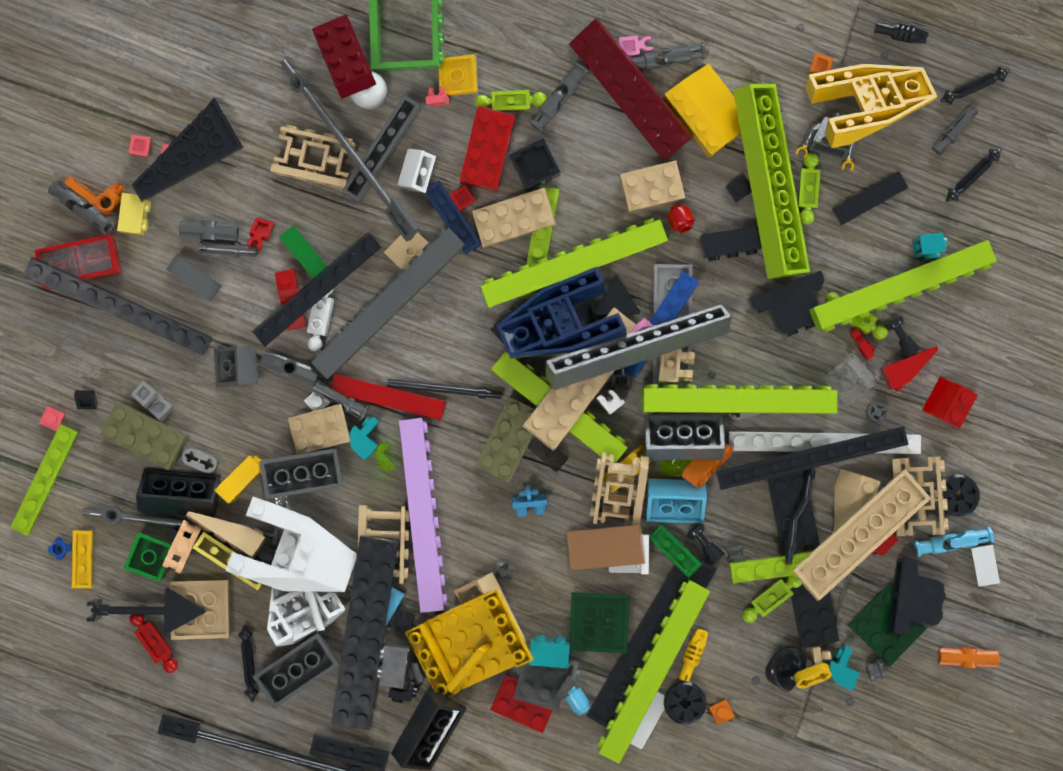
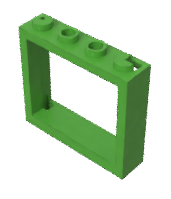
(376, 43)

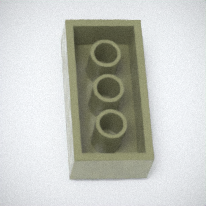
(144, 435)
(507, 441)

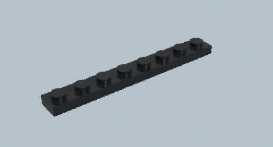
(316, 289)

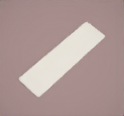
(649, 721)

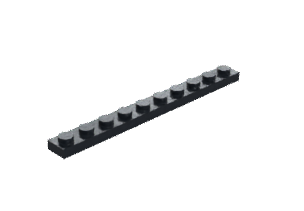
(117, 305)
(812, 458)

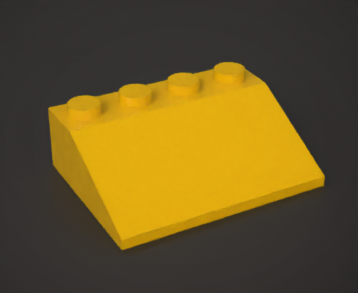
(706, 109)

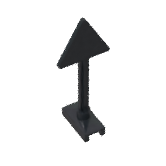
(618, 298)
(176, 611)

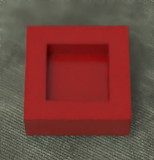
(462, 198)

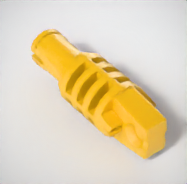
(693, 653)

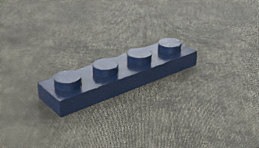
(452, 216)

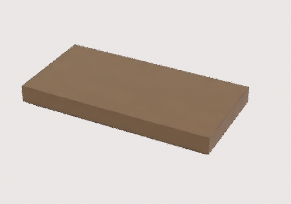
(605, 547)

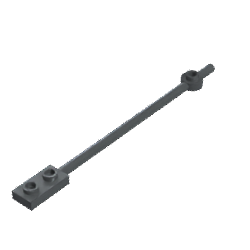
(395, 209)
(105, 515)

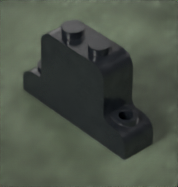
(790, 303)
(914, 599)

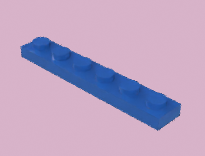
(669, 309)

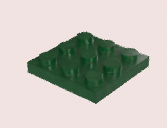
(599, 622)
(872, 627)

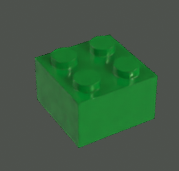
(147, 557)

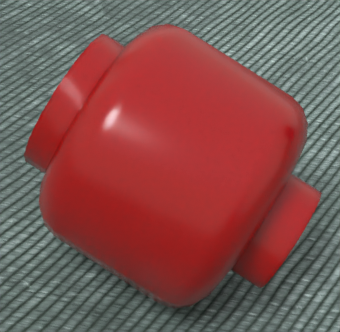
(681, 218)

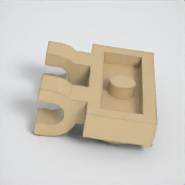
(670, 367)

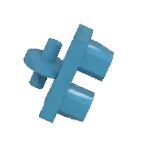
(527, 499)

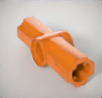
(968, 657)

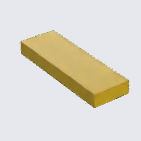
(82, 559)
(468, 667)

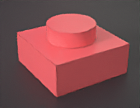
(140, 146)
(52, 418)

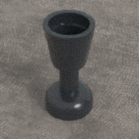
(906, 343)
(711, 551)

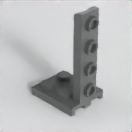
(545, 685)

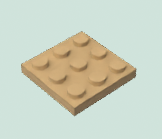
(214, 598)

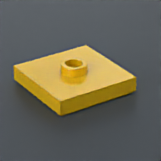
(459, 75)

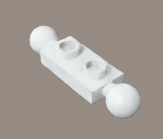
(320, 322)

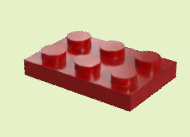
(519, 711)

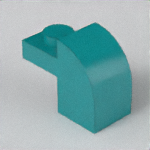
(360, 442)
(840, 672)

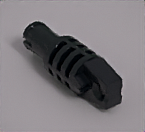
(902, 32)

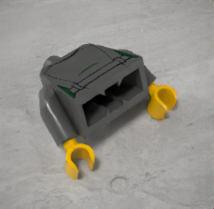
(817, 141)

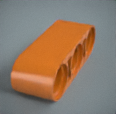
(701, 470)

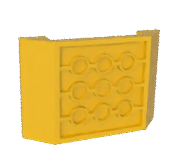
(453, 637)

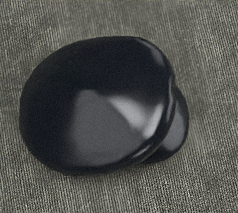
(784, 666)

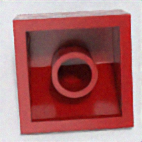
(949, 402)

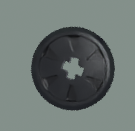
(969, 493)
(692, 693)

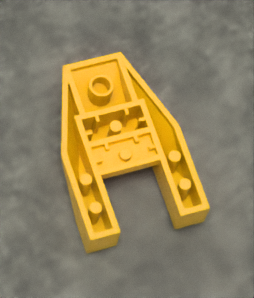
(881, 92)

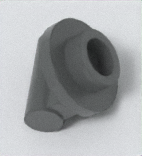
(500, 569)
(416, 672)

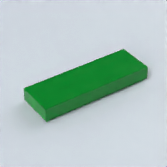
(303, 251)
(675, 551)

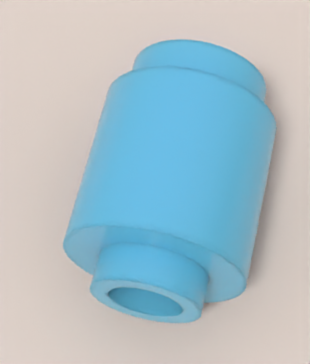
(577, 701)

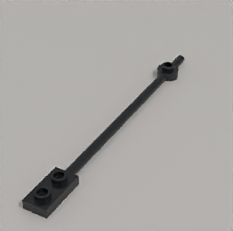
(189, 731)

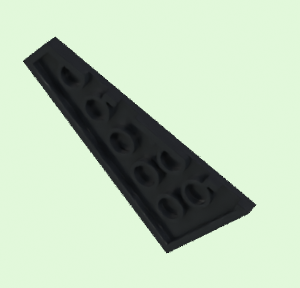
(193, 150)

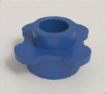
(53, 549)

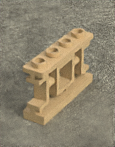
(310, 173)
(635, 492)
(935, 495)

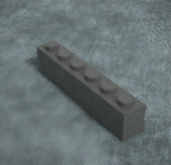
(383, 147)

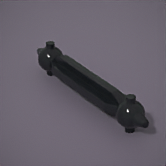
(975, 85)
(973, 175)
(248, 663)

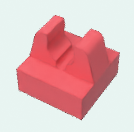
(437, 100)

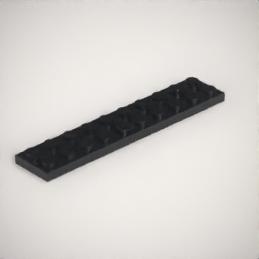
(813, 618)
(364, 632)
(622, 674)

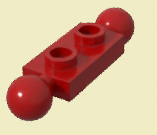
(154, 643)

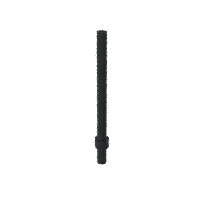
(482, 392)

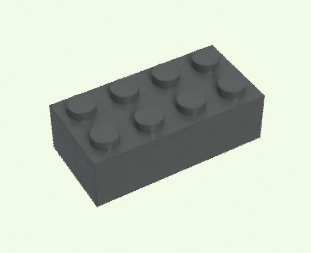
(684, 437)
(297, 669)

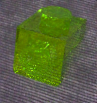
(384, 462)
(673, 467)

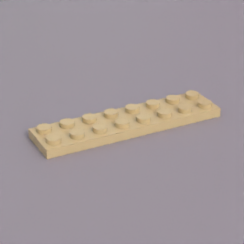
(564, 406)
(861, 534)

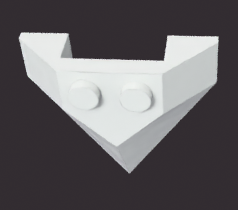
(292, 617)

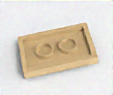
(319, 429)

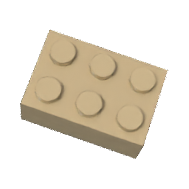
(652, 187)

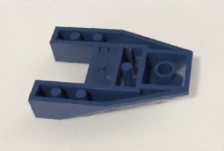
(550, 324)

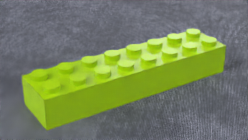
(536, 388)

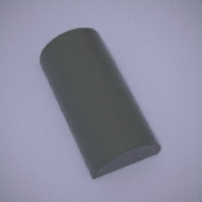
(299, 474)

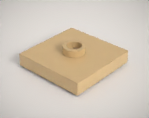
(402, 252)

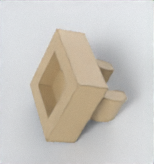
(818, 655)

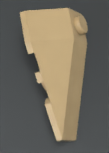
(850, 494)
(241, 538)

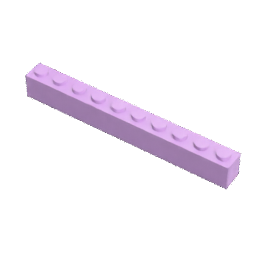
(422, 515)

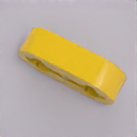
(812, 675)

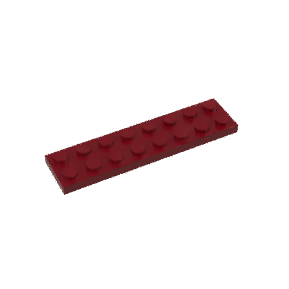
(630, 90)

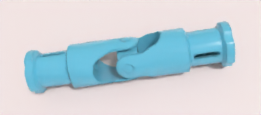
(964, 539)

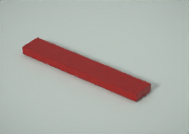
(388, 397)

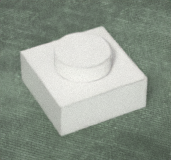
(316, 402)

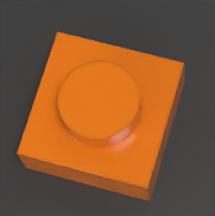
(820, 63)
(721, 712)

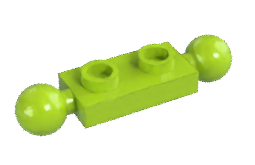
(511, 100)
(809, 188)
(864, 324)
(771, 598)

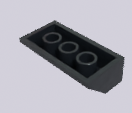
(177, 492)
(428, 731)

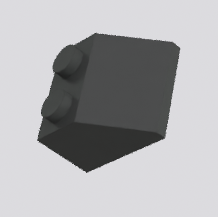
(235, 366)

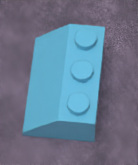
(675, 501)

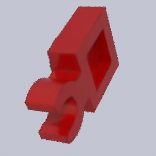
(260, 231)
(865, 348)

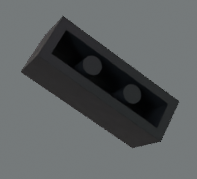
(730, 243)

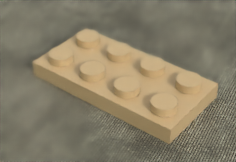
(514, 217)

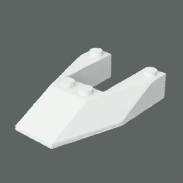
(305, 557)

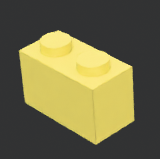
(133, 215)

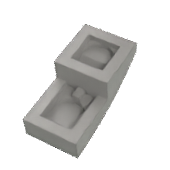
(152, 400)

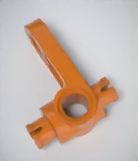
(113, 194)

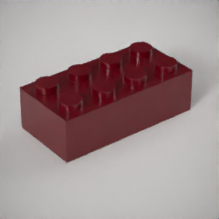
(344, 56)

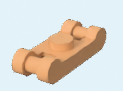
(181, 546)

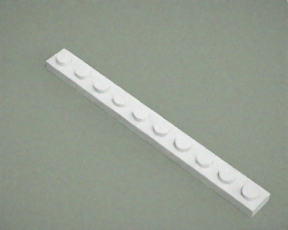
(801, 441)

